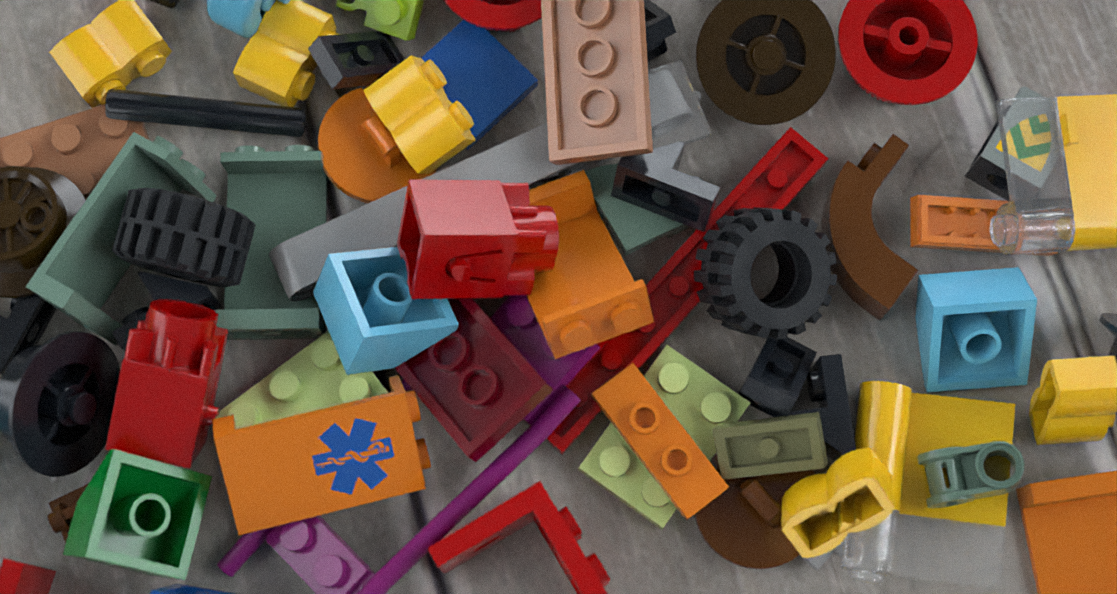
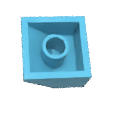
(372, 311)
(975, 329)

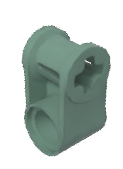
(967, 474)

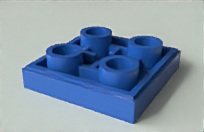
(480, 75)

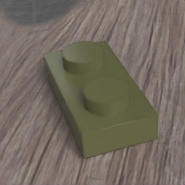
(770, 446)

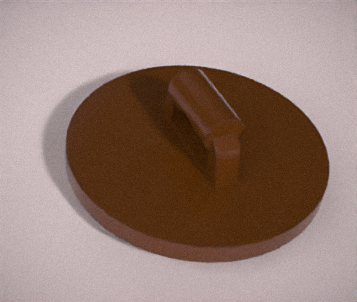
(747, 520)

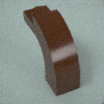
(864, 264)

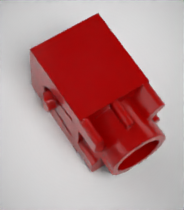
(474, 239)
(168, 383)

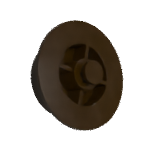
(765, 58)
(33, 216)

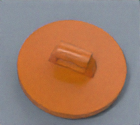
(361, 152)

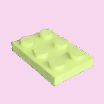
(302, 385)
(698, 405)

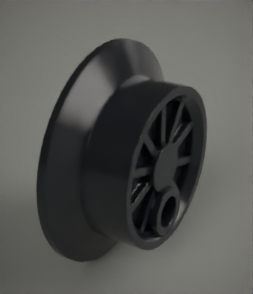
(59, 402)

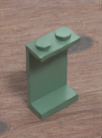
(284, 199)
(81, 265)

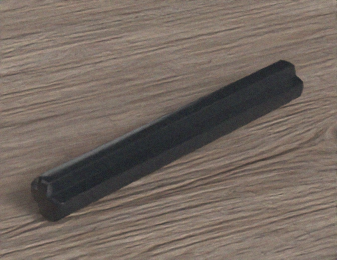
(205, 113)

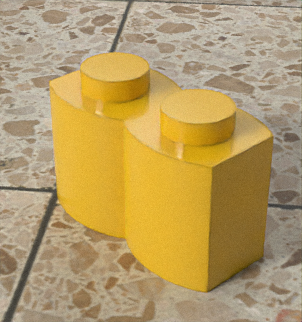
(111, 51)
(277, 55)
(420, 114)
(1074, 400)
(828, 506)

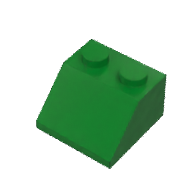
(139, 516)

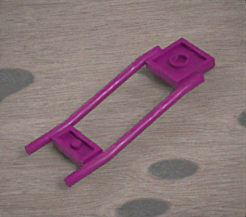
(335, 568)

